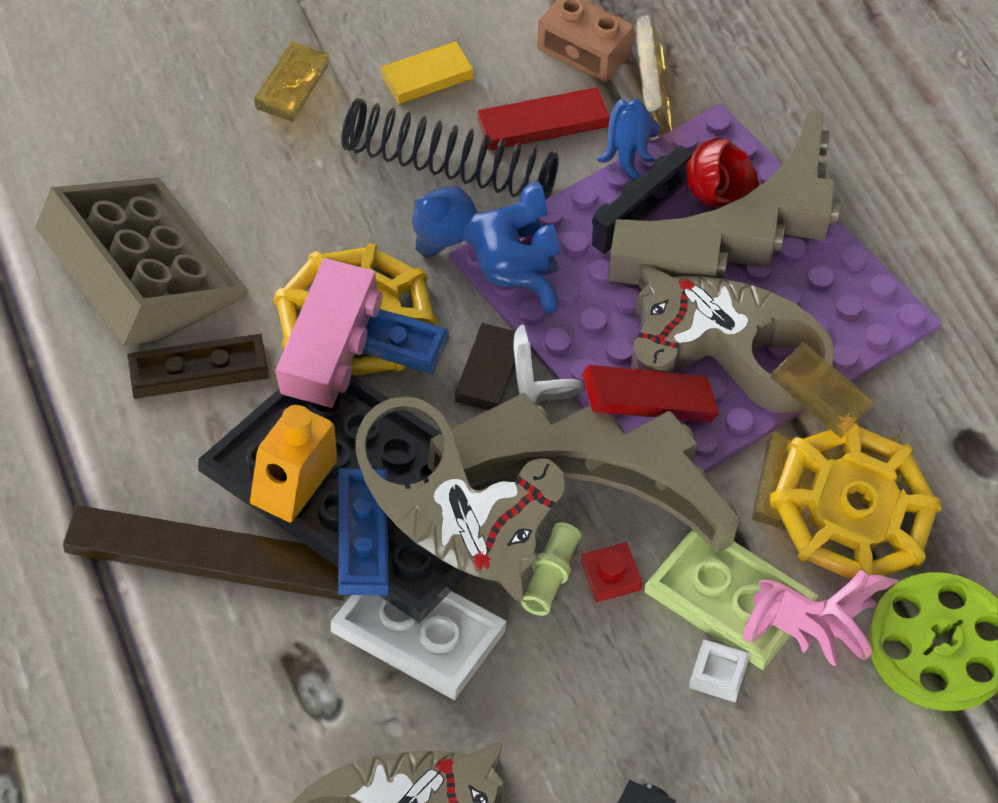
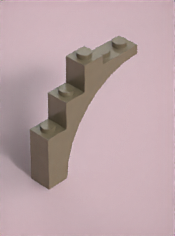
(790, 203)
(592, 447)

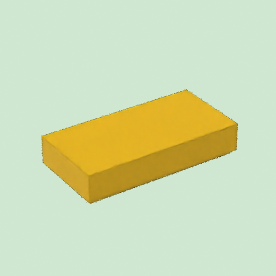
(427, 72)

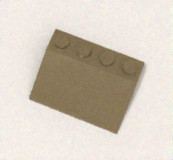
(137, 257)

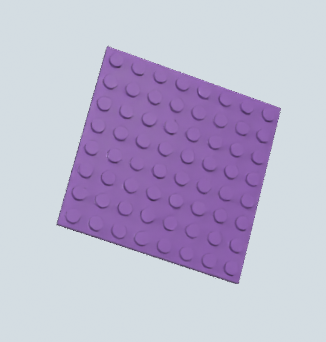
(597, 322)

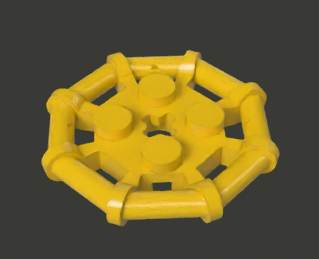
(405, 280)
(841, 522)

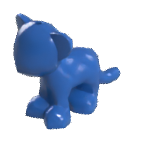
(450, 217)

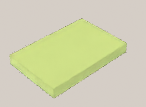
(718, 593)

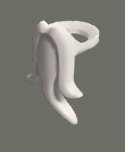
(539, 390)

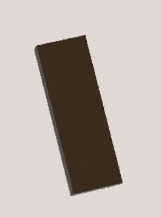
(197, 366)

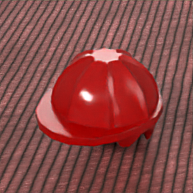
(720, 173)

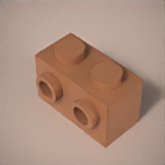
(585, 37)

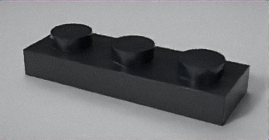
(641, 196)

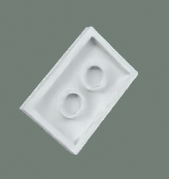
(437, 651)

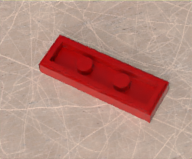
(544, 118)
(649, 393)

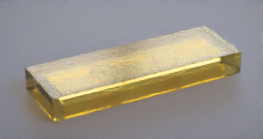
(653, 73)

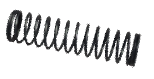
(549, 165)

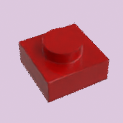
(611, 572)

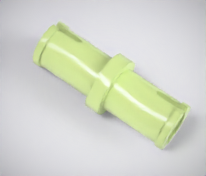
(551, 569)

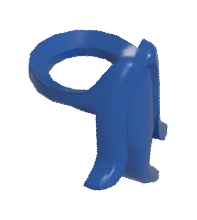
(627, 132)

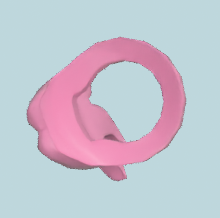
(850, 602)
(793, 614)

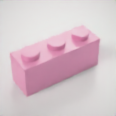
(329, 333)

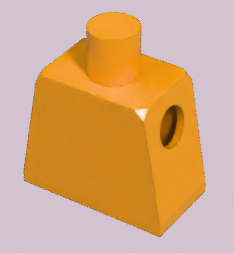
(301, 447)

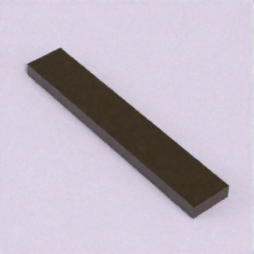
(200, 551)

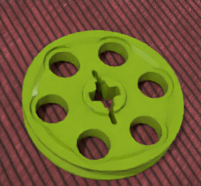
(918, 636)

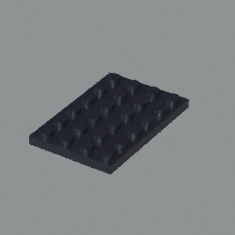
(395, 444)

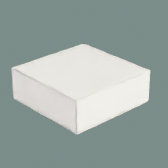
(719, 670)

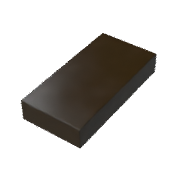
(487, 368)

